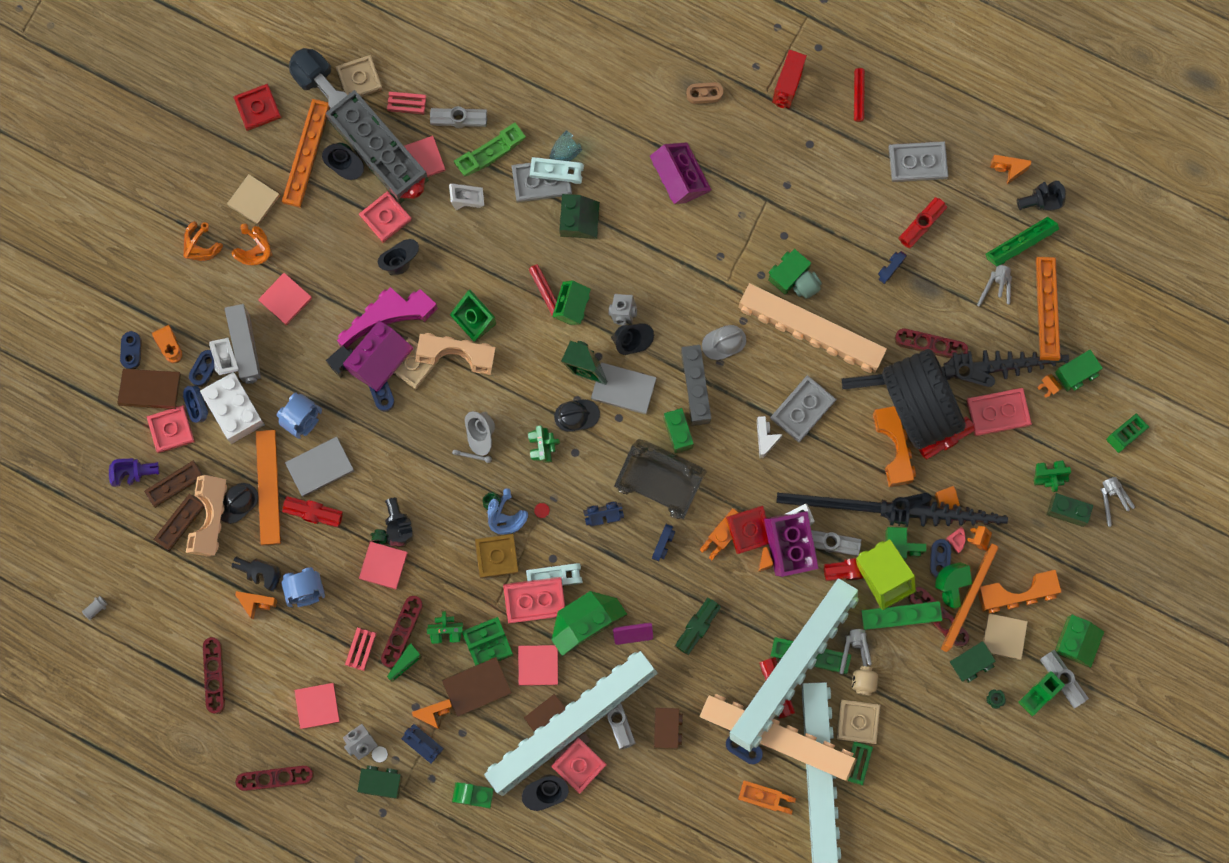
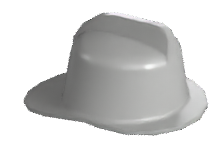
(724, 342)
(479, 431)

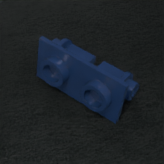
(596, 513)
(422, 743)

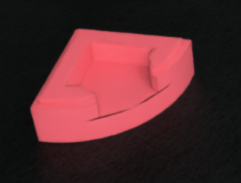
(957, 540)

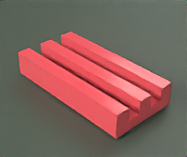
(406, 102)
(353, 647)

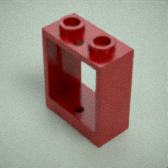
(789, 79)

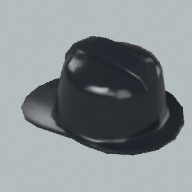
(343, 161)
(398, 258)
(633, 338)
(576, 415)
(238, 502)
(545, 793)

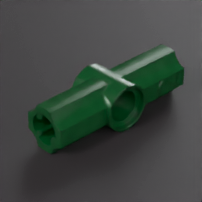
(697, 626)

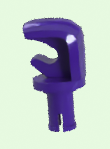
(121, 467)

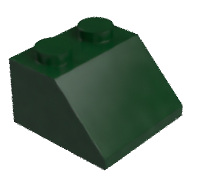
(579, 217)
(583, 362)

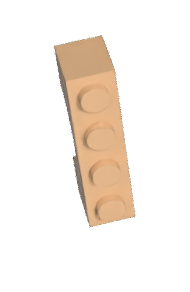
(432, 348)
(211, 493)

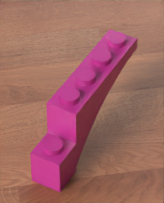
(388, 309)

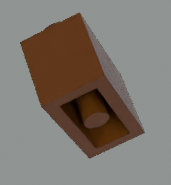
(667, 727)

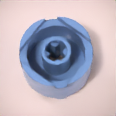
(299, 415)
(302, 587)

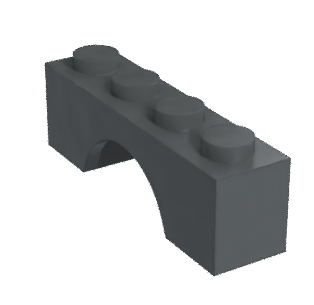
(696, 385)

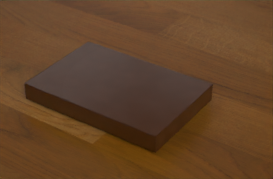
(149, 388)
(476, 686)
(543, 713)

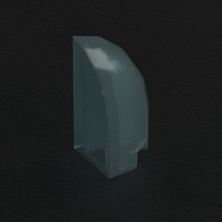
(565, 148)

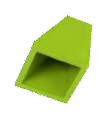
(886, 574)

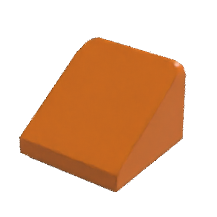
(948, 496)
(765, 561)

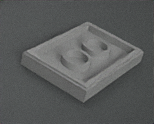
(918, 161)
(535, 188)
(624, 389)
(803, 408)
(319, 467)

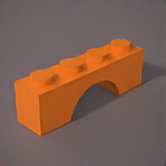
(900, 470)
(1043, 585)

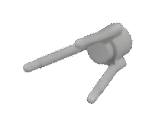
(1002, 277)
(1114, 487)
(858, 640)

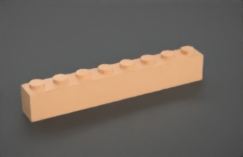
(812, 328)
(785, 739)

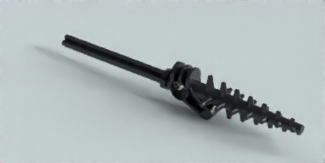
(977, 372)
(899, 509)

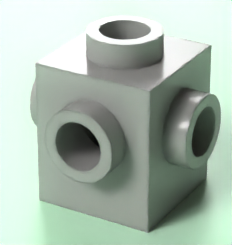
(623, 309)
(359, 742)

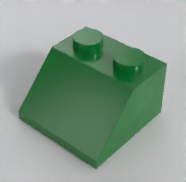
(1079, 640)

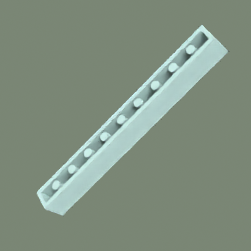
(793, 665)
(570, 723)
(820, 783)

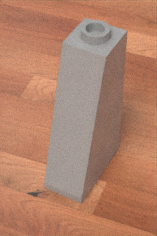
(243, 343)

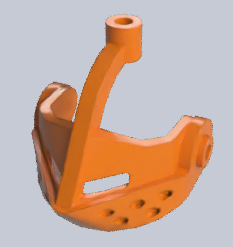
(191, 249)
(249, 257)

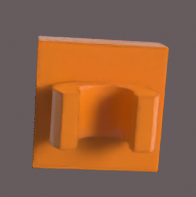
(1052, 385)
(982, 537)

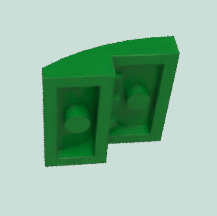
(487, 641)

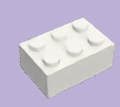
(232, 408)

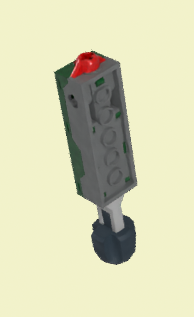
(362, 129)

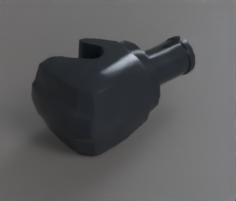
(1045, 197)
(398, 525)
(254, 569)

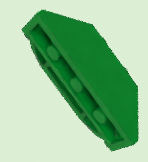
(584, 620)

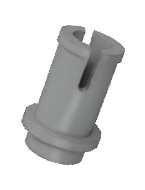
(95, 607)

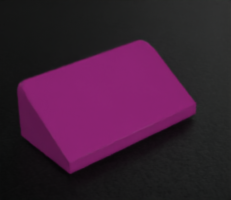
(633, 633)

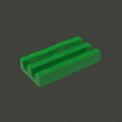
(866, 763)

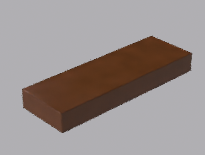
(173, 484)
(179, 522)

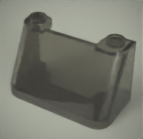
(660, 477)

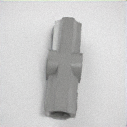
(446, 117)
(843, 545)
(1072, 689)
(621, 730)

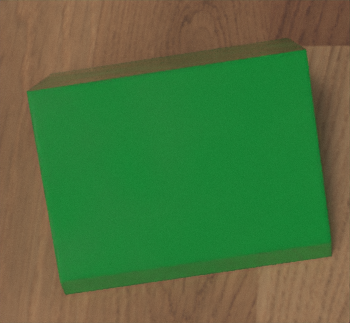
(473, 316)

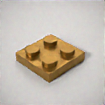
(496, 556)

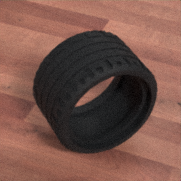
(923, 399)

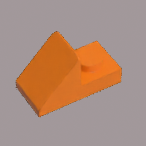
(1014, 165)
(250, 601)
(428, 713)

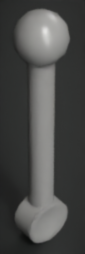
(487, 459)

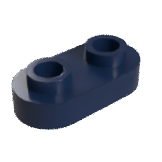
(886, 272)
(130, 349)
(202, 368)
(383, 394)
(195, 404)
(660, 550)
(939, 559)
(743, 754)

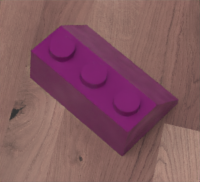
(680, 172)
(378, 356)
(791, 543)

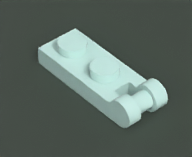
(556, 170)
(557, 571)

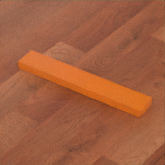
(306, 153)
(1047, 308)
(268, 487)
(969, 598)

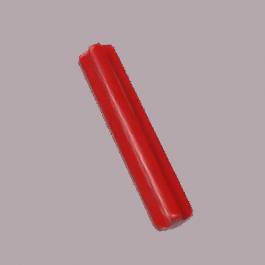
(859, 94)
(543, 287)

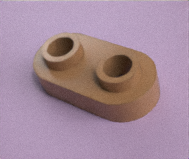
(704, 91)

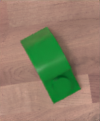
(899, 538)
(950, 580)
(1041, 693)
(472, 795)

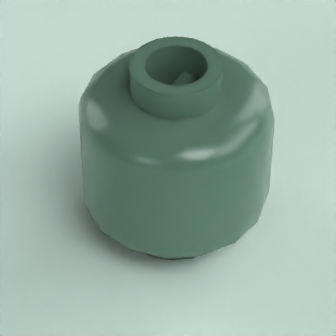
(807, 285)

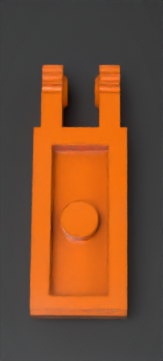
(720, 536)
(764, 797)

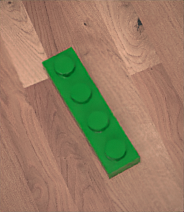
(1022, 241)
(902, 615)
(828, 660)

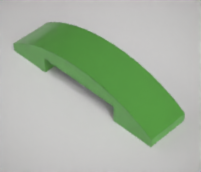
(491, 151)

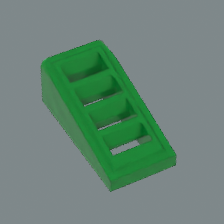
(1118, 441)
(407, 659)

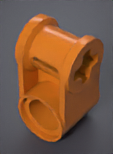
(166, 342)

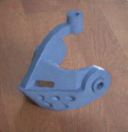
(495, 516)

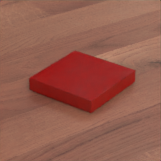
(257, 107)
(748, 529)

